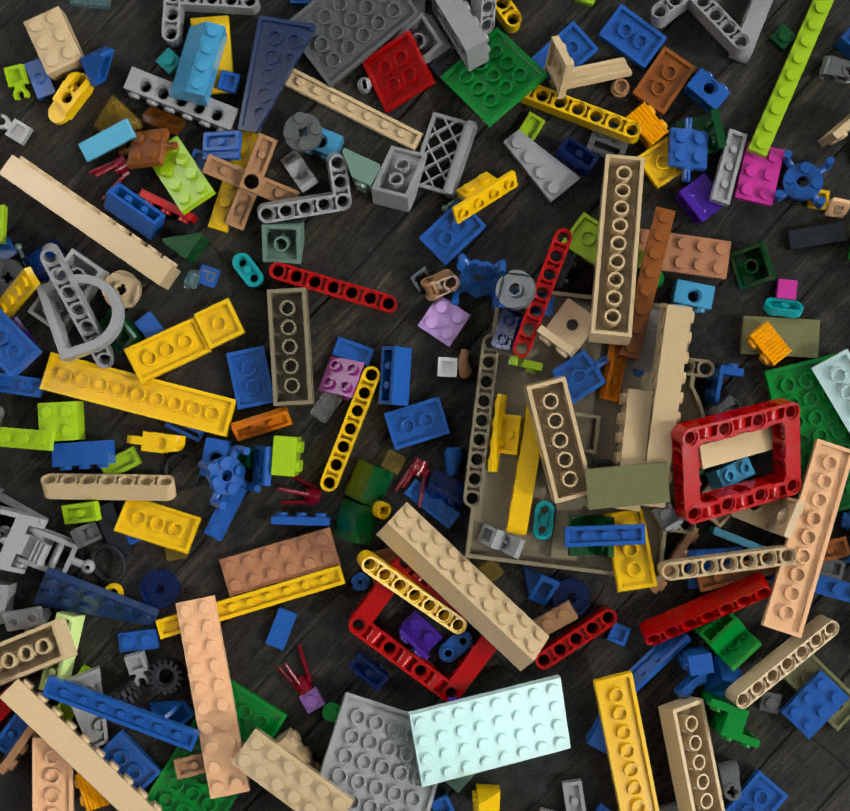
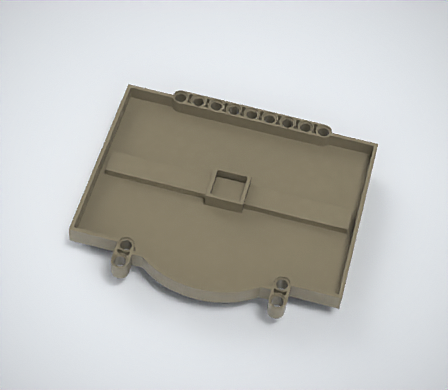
(597, 431)

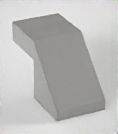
(299, 171)
(500, 540)

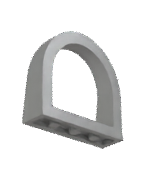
(66, 351)

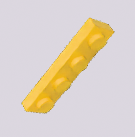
(19, 291)

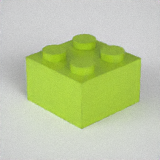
(63, 418)
(287, 455)

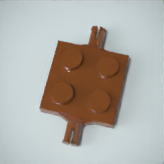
(148, 148)

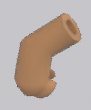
(463, 364)

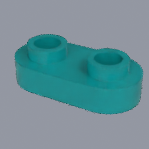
(247, 271)
(783, 307)
(541, 519)

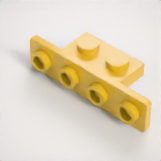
(482, 192)
(505, 435)

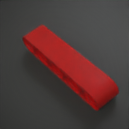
(585, 636)

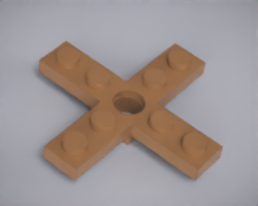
(235, 176)

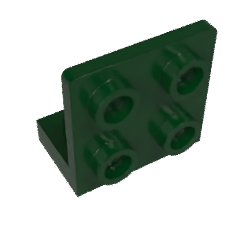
(712, 124)
(606, 551)

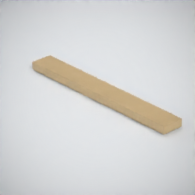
(354, 110)

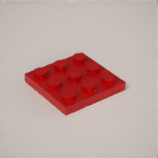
(398, 71)

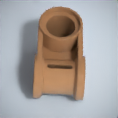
(437, 284)

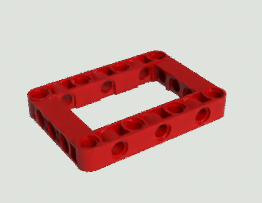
(786, 475)
(405, 658)

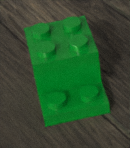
(729, 640)
(729, 720)

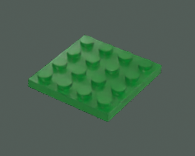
(498, 83)

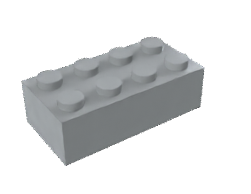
(463, 31)
(79, 265)

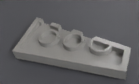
(543, 168)
(90, 724)

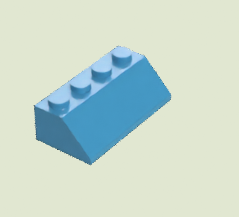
(199, 63)

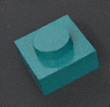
(168, 61)

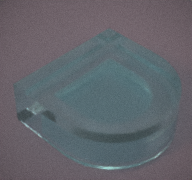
(192, 279)

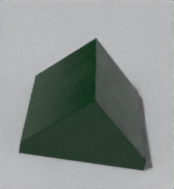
(188, 246)
(752, 266)
(127, 336)
(368, 483)
(355, 522)

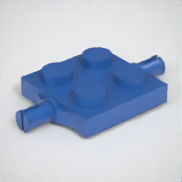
(687, 149)
(582, 375)

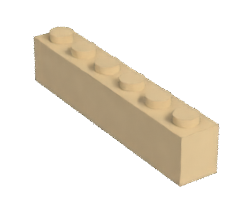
(734, 448)

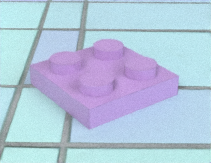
(444, 320)

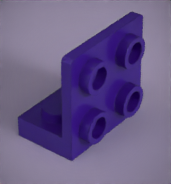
(695, 199)
(419, 634)

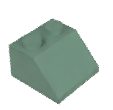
(362, 170)
(283, 241)

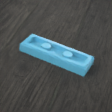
(107, 140)
(734, 538)

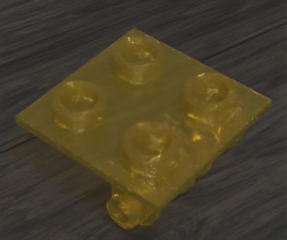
(114, 113)

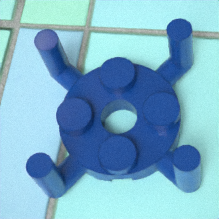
(807, 171)
(476, 288)
(235, 476)

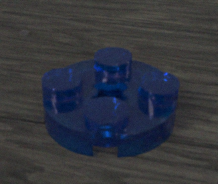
(149, 585)
(573, 586)

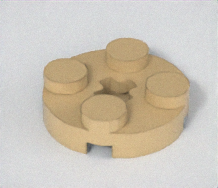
(132, 287)

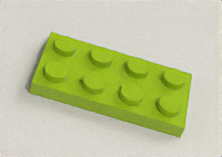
(184, 178)
(585, 239)

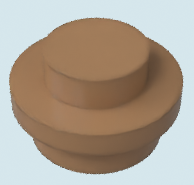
(619, 88)

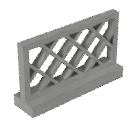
(460, 154)

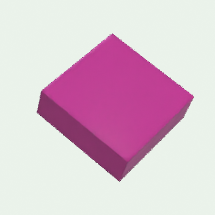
(786, 289)

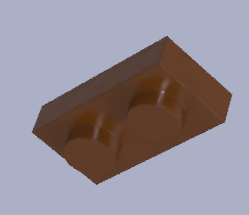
(163, 119)

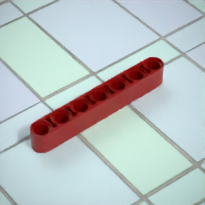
(325, 282)
(546, 285)
(705, 609)

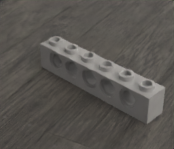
(139, 79)

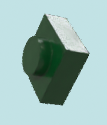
(782, 37)
(247, 460)

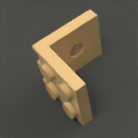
(565, 340)
(775, 516)

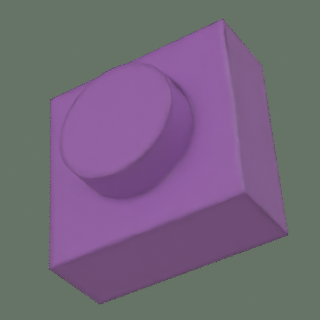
(312, 700)

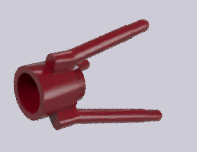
(118, 165)
(416, 468)
(311, 495)
(300, 684)

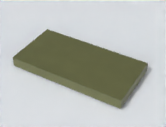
(799, 334)
(627, 485)
(805, 671)

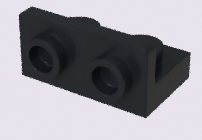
(568, 265)

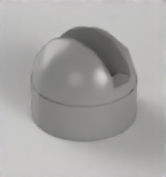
(360, 85)

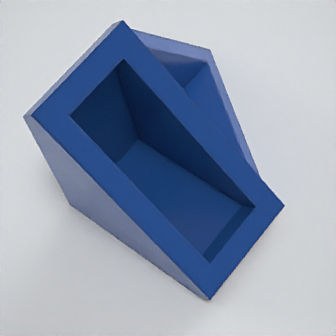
(97, 65)
(539, 585)
(721, 678)
(174, 710)

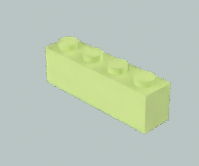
(64, 669)

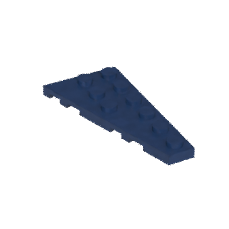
(273, 59)
(76, 595)

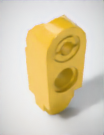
(61, 111)
(158, 442)

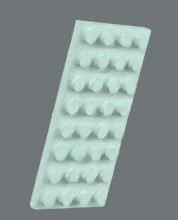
(489, 730)

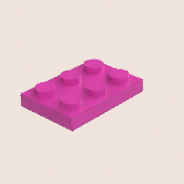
(758, 177)

